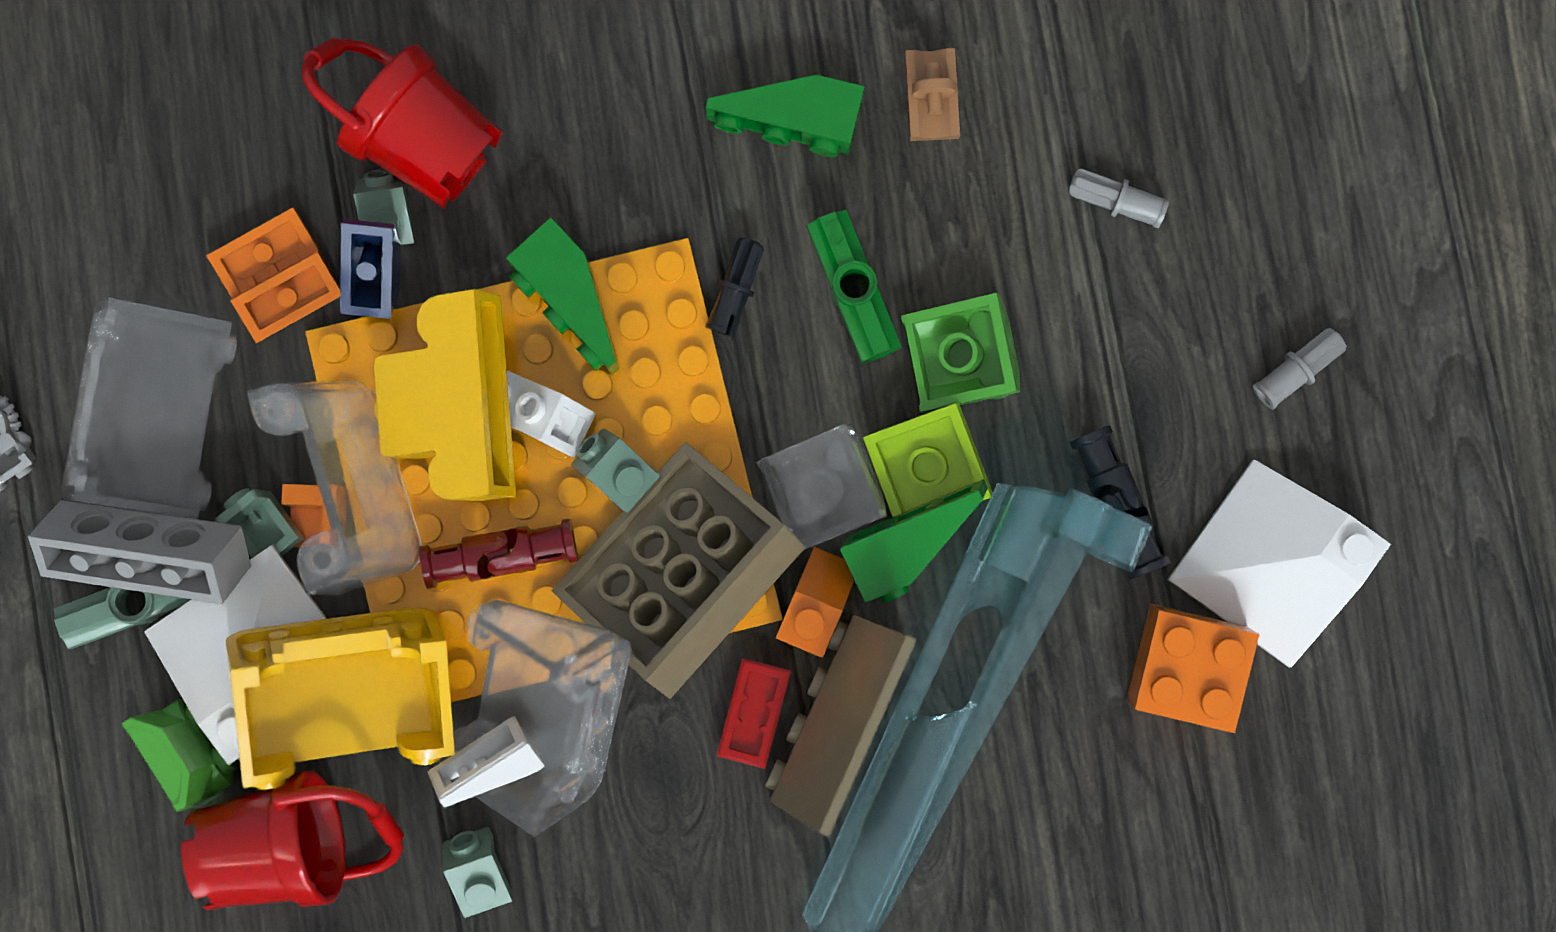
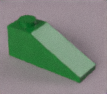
(898, 549)

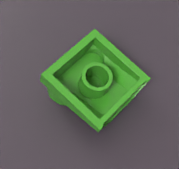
(962, 352)
(180, 755)

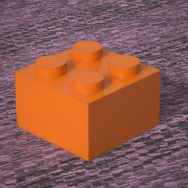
(1192, 668)

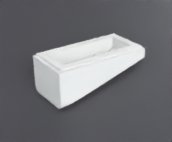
(486, 763)

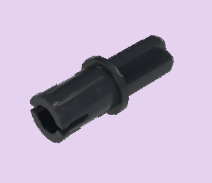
(735, 287)

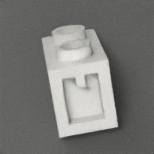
(547, 414)

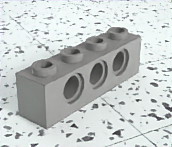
(140, 551)

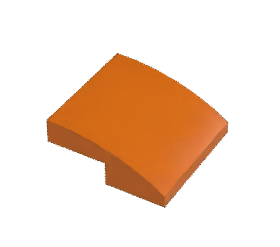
(275, 274)

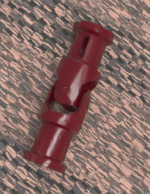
(469, 561)

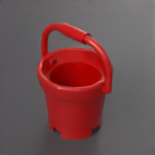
(408, 120)
(280, 845)

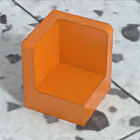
(306, 509)

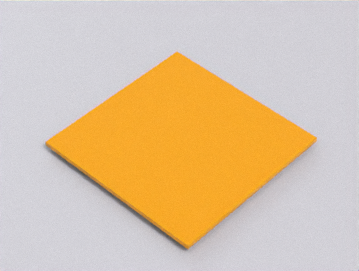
(655, 402)

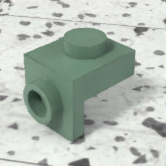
(384, 200)
(614, 469)
(262, 521)
(475, 872)

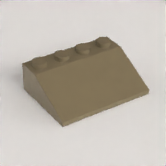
(679, 569)
(839, 723)

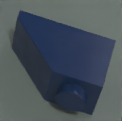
(369, 268)

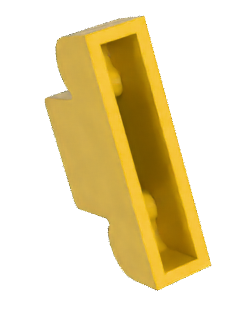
(451, 398)

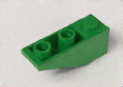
(800, 110)
(563, 279)

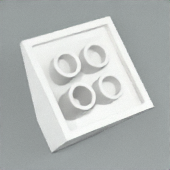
(1278, 561)
(195, 636)

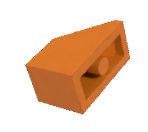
(817, 603)

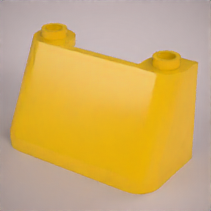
(339, 691)

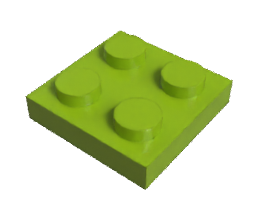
(925, 458)

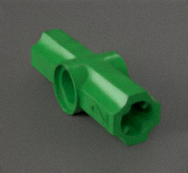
(843, 257)

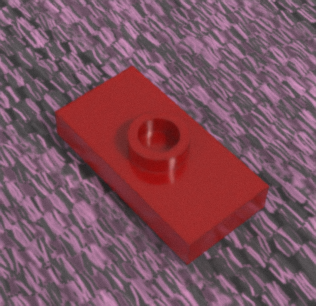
(753, 713)

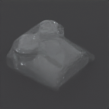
(824, 486)

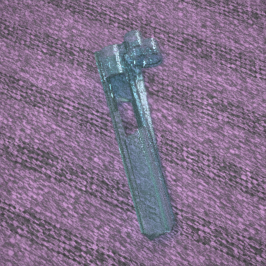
(1022, 567)

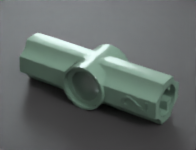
(107, 614)

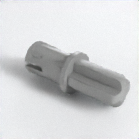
(1118, 197)
(1300, 368)

